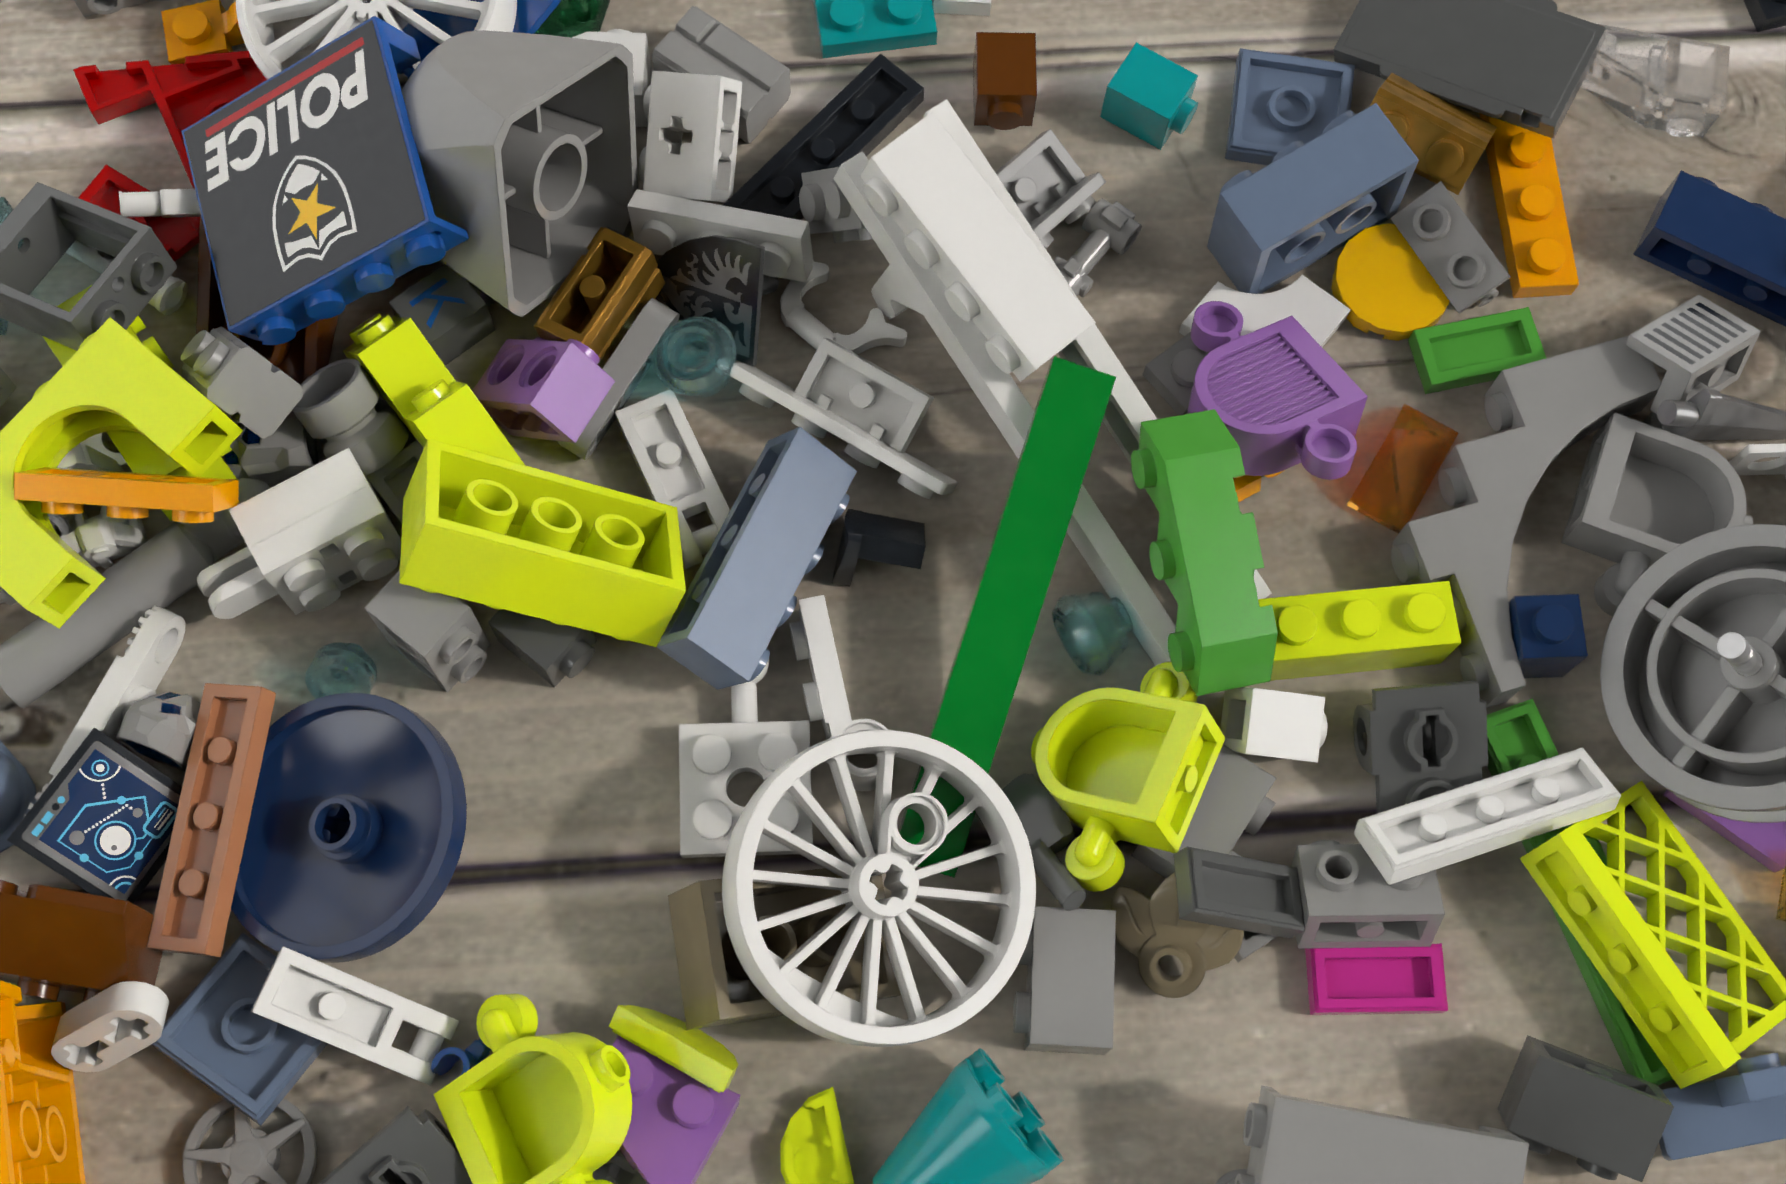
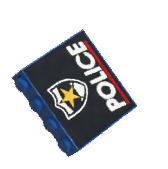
(315, 187)

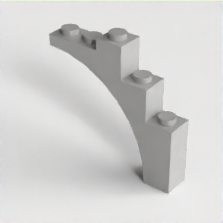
(1488, 480)

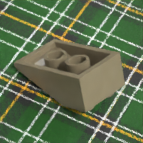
(710, 974)

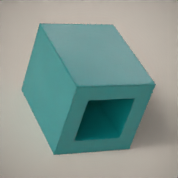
(1150, 97)

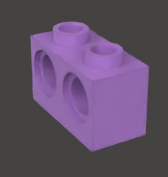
(543, 388)

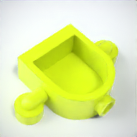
(1127, 769)
(538, 1103)

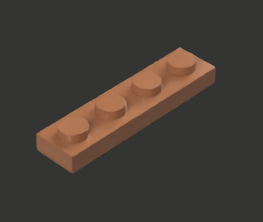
(212, 820)

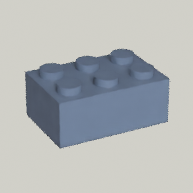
(1310, 200)

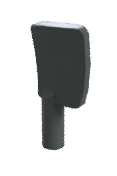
(1047, 833)

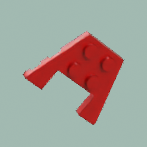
(184, 97)

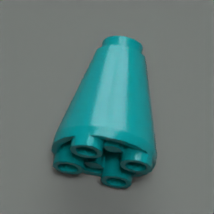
(973, 1134)

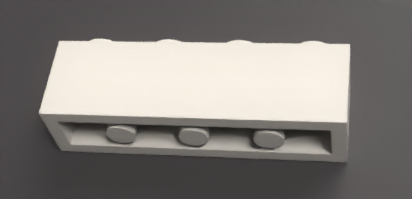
(974, 247)

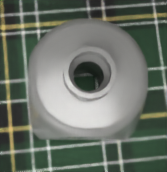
(526, 153)

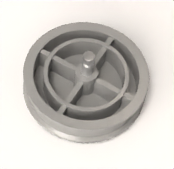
(1702, 672)

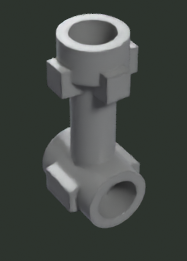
(1108, 228)

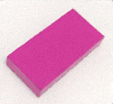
(1376, 980)

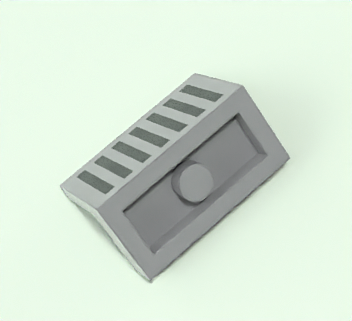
(1697, 347)

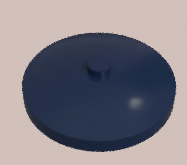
(349, 828)

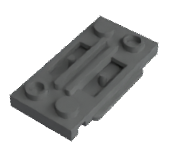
(1485, 55)

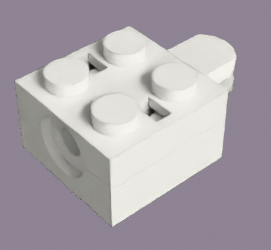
(305, 542)

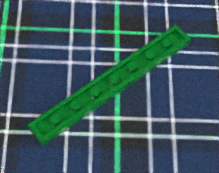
(1014, 583)

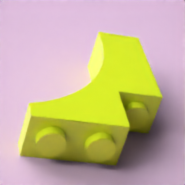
(423, 389)

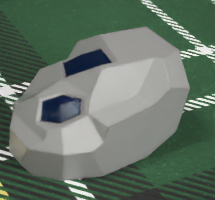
(274, 457)
(161, 728)

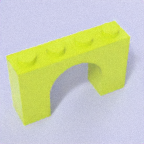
(100, 389)

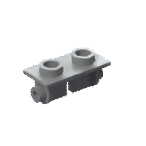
(1451, 248)

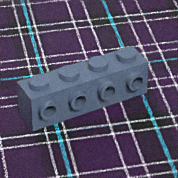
(759, 560)

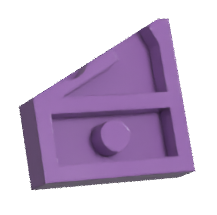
(672, 1119)

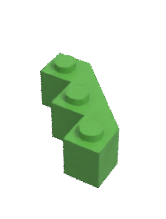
(1206, 552)

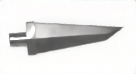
(1722, 417)

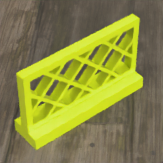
(1634, 953)

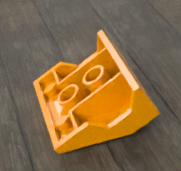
(36, 1097)

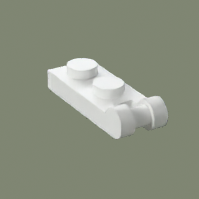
(674, 468)
(351, 1014)

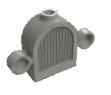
(1646, 497)

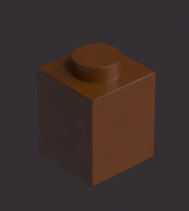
(1004, 79)

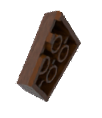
(72, 942)

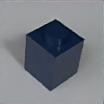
(1547, 634)

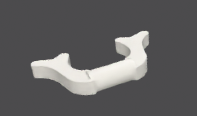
(794, 315)

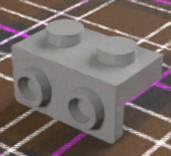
(1048, 185)

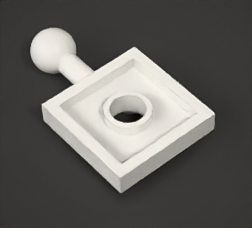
(717, 752)

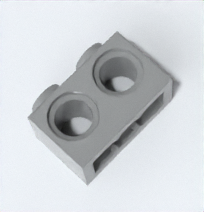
(430, 631)

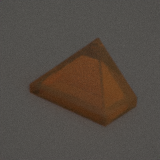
(1402, 469)

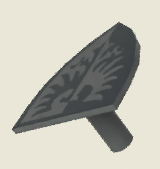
(719, 281)

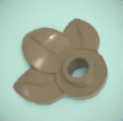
(1153, 930)

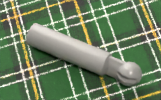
(147, 577)

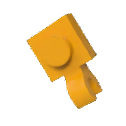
(200, 30)

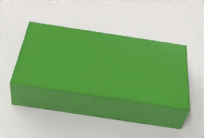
(1474, 349)

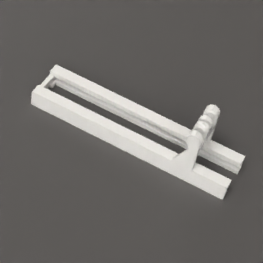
(920, 289)

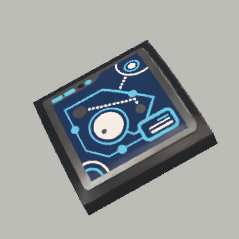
(103, 820)

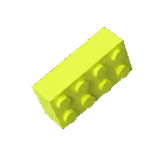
(540, 544)

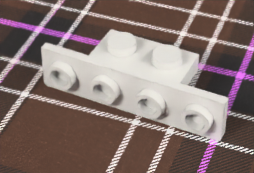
(858, 405)

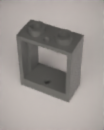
(49, 226)

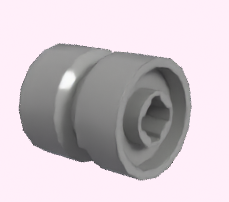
(345, 413)

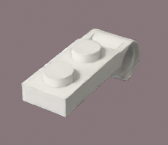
(826, 694)

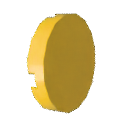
(1386, 284)

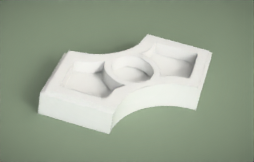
(1304, 300)

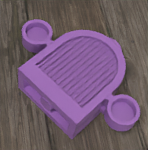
(1275, 394)

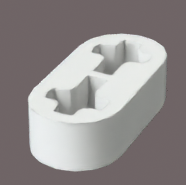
(110, 1026)

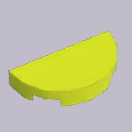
(670, 1041)
(815, 1144)

